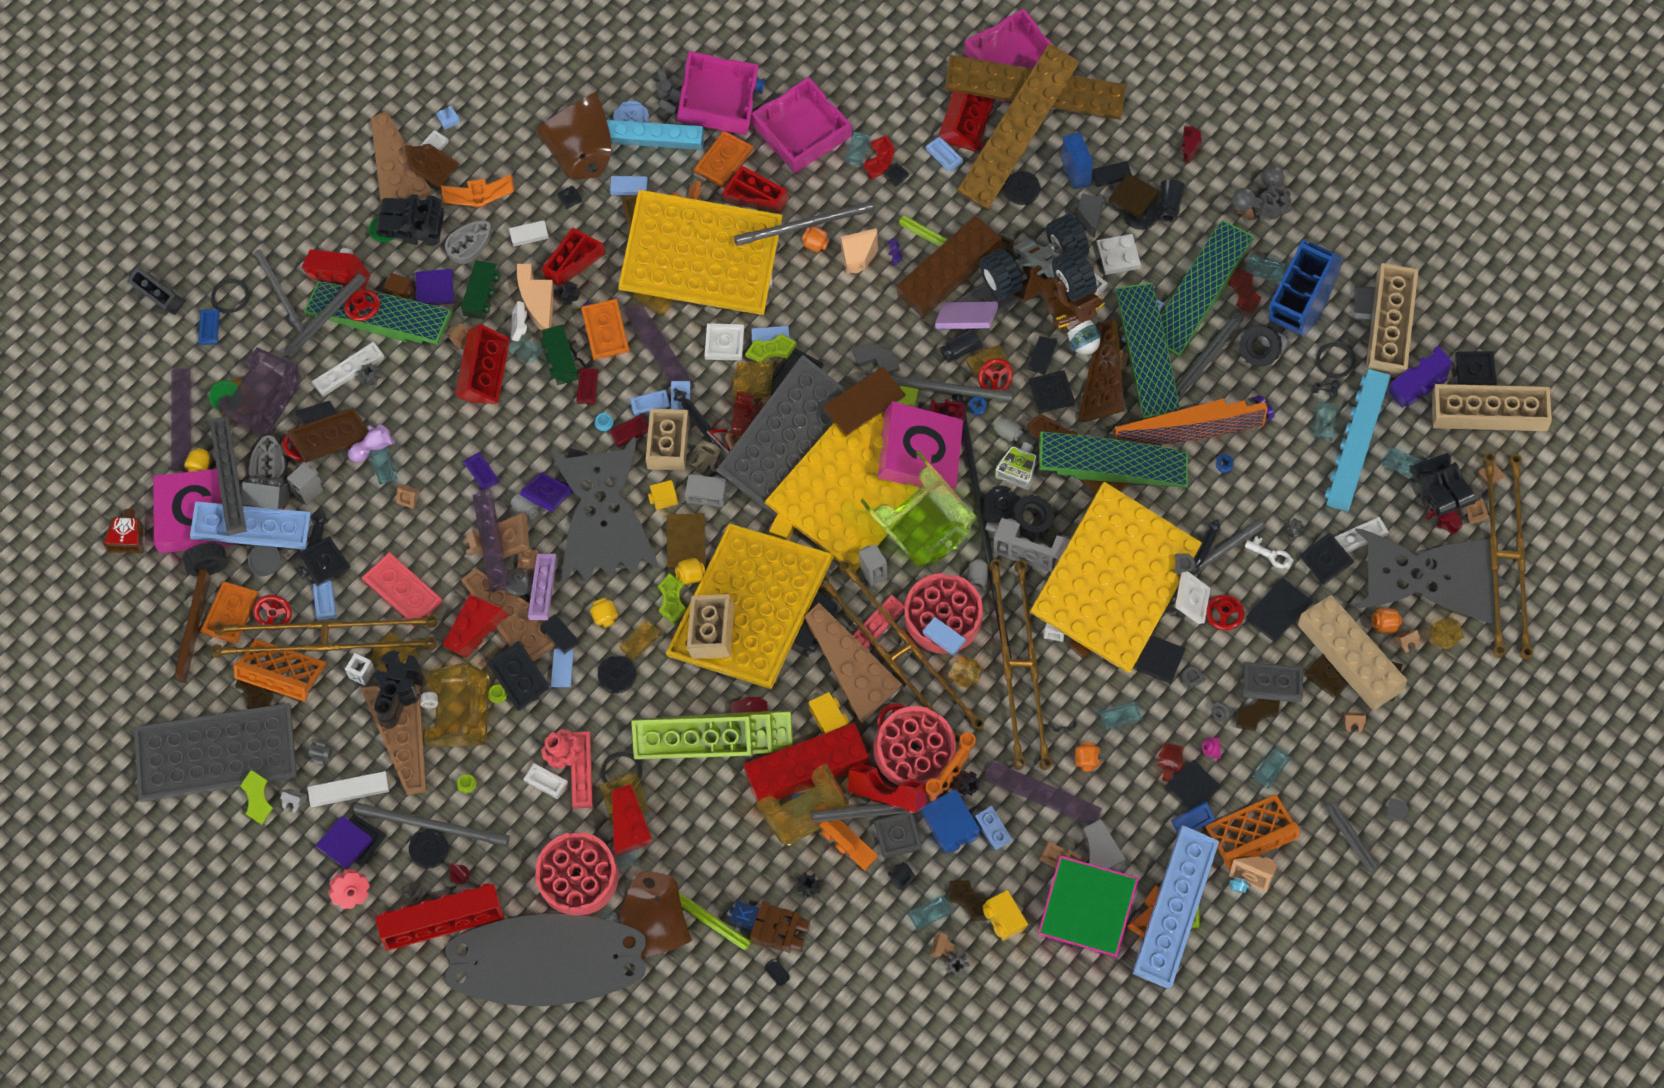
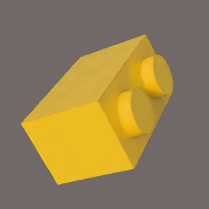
(827, 713)
(1004, 915)

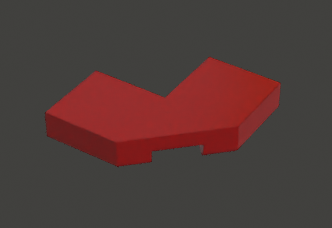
(885, 151)

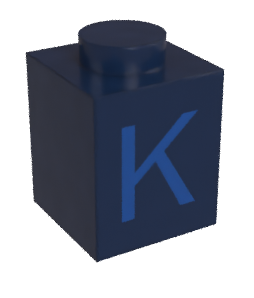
(743, 915)

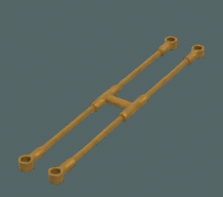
(1519, 555)
(324, 645)
(909, 645)
(1031, 662)

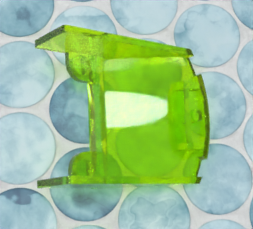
(929, 521)

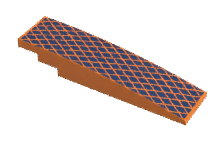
(1194, 423)

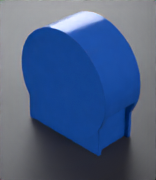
(1305, 288)

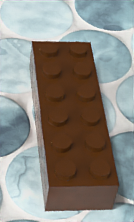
(948, 266)

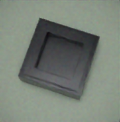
(896, 174)
(569, 197)

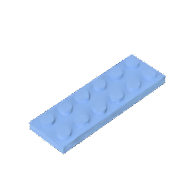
(263, 526)

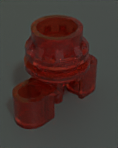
(744, 412)

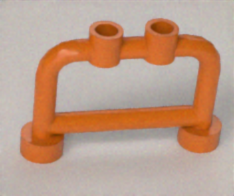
(934, 786)

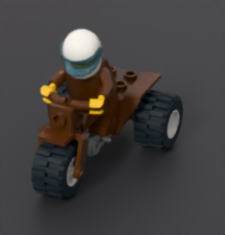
(1058, 274)

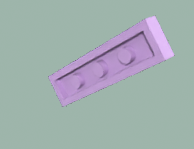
(542, 587)

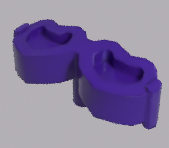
(896, 253)
(1259, 399)

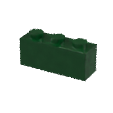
(480, 290)
(559, 355)

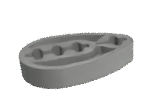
(473, 249)
(261, 454)

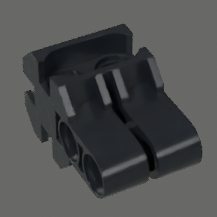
(405, 216)
(1441, 485)
(396, 687)

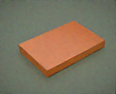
(723, 159)
(605, 329)
(231, 606)

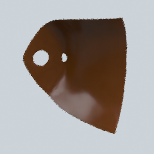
(579, 131)
(659, 921)

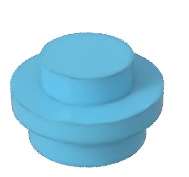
(603, 422)
(1239, 885)

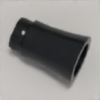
(1171, 198)
(961, 345)

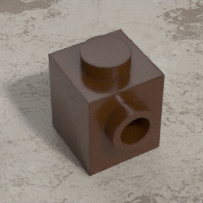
(399, 286)

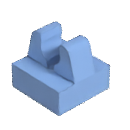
(448, 117)

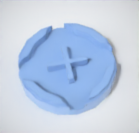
(632, 112)

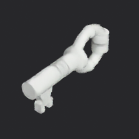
(1254, 546)

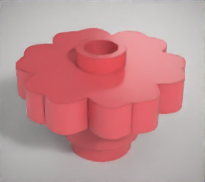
(561, 749)
(348, 889)

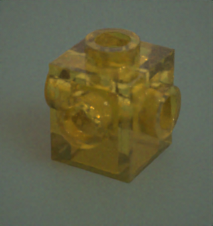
(1446, 633)
(965, 672)

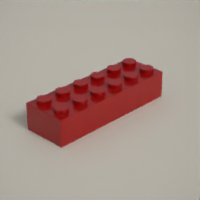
(792, 768)
(439, 917)

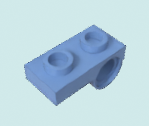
(992, 827)

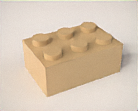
(667, 439)
(710, 626)

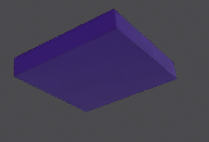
(435, 287)
(546, 492)
(344, 842)

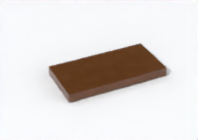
(863, 401)
(328, 434)

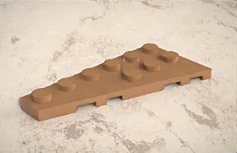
(391, 161)
(517, 625)
(854, 667)
(404, 742)

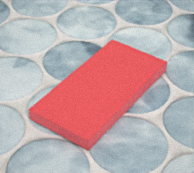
(401, 588)

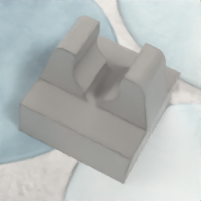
(294, 797)

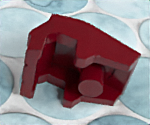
(1192, 139)
(949, 408)
(1450, 522)
(749, 704)

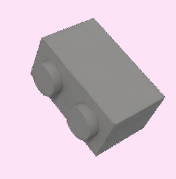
(305, 483)
(706, 490)
(872, 564)

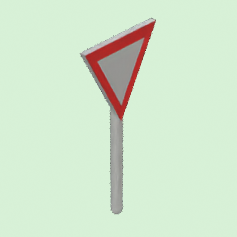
(719, 437)

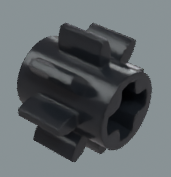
(568, 292)
(967, 783)
(813, 882)

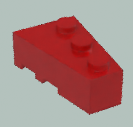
(572, 257)

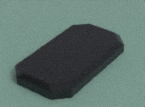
(777, 972)

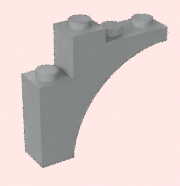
(1102, 847)

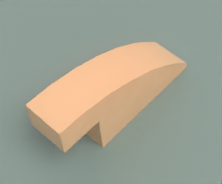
(537, 296)

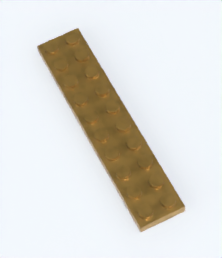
(1005, 81)
(1018, 126)

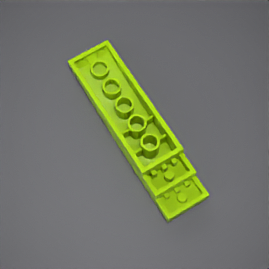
(712, 735)

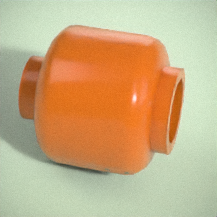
(815, 239)
(1386, 620)
(1087, 756)

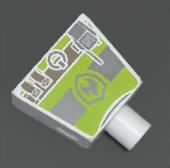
(1017, 466)

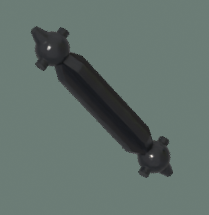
(694, 414)
(316, 536)
(1207, 542)

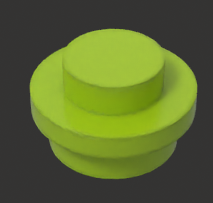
(497, 694)
(466, 783)

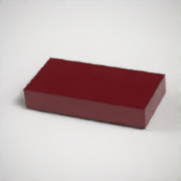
(587, 386)
(633, 428)

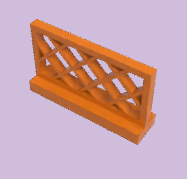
(273, 679)
(1263, 843)

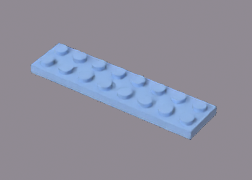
(1175, 907)

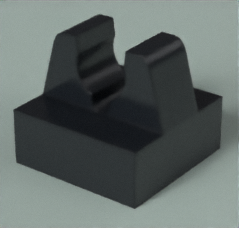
(901, 875)

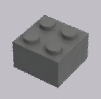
(266, 492)

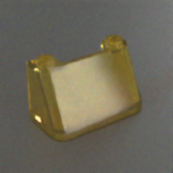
(461, 706)
(793, 819)

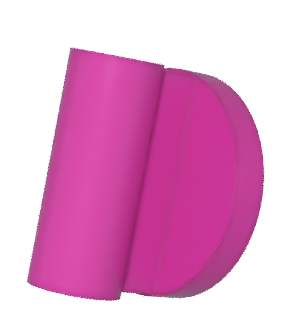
(1212, 748)

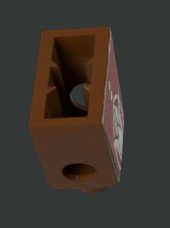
(125, 534)

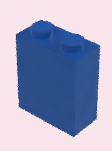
(1077, 160)
(950, 822)

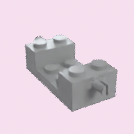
(1010, 546)

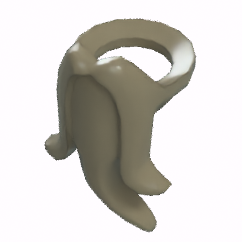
(708, 457)

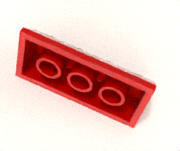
(965, 120)
(482, 365)

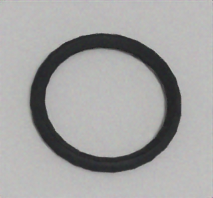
(225, 282)
(1337, 345)
(618, 755)

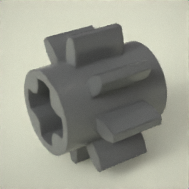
(369, 374)
(320, 751)
(952, 960)

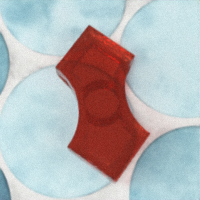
(1242, 283)

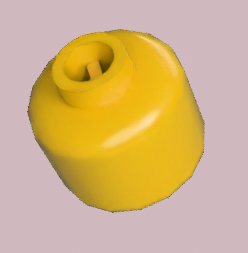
(198, 460)
(689, 571)
(604, 612)

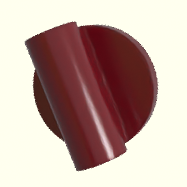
(459, 873)

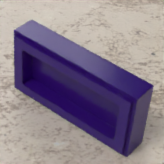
(481, 471)

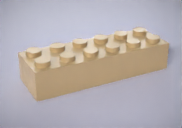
(1392, 319)
(1491, 407)
(1352, 652)

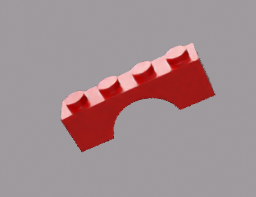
(866, 782)

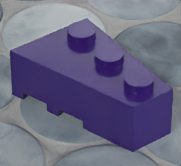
(1421, 379)

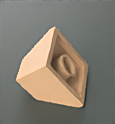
(859, 250)
(1255, 870)

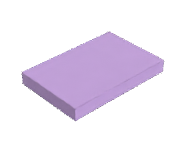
(966, 315)

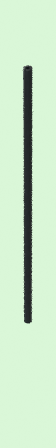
(979, 508)

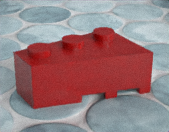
(755, 192)
(334, 267)
(473, 625)
(629, 825)

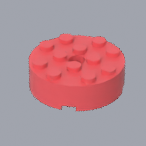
(947, 595)
(918, 726)
(582, 893)

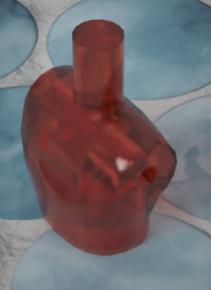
(1170, 760)

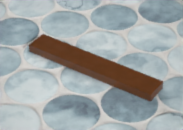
(192, 626)

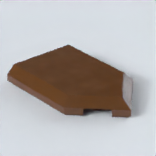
(430, 163)

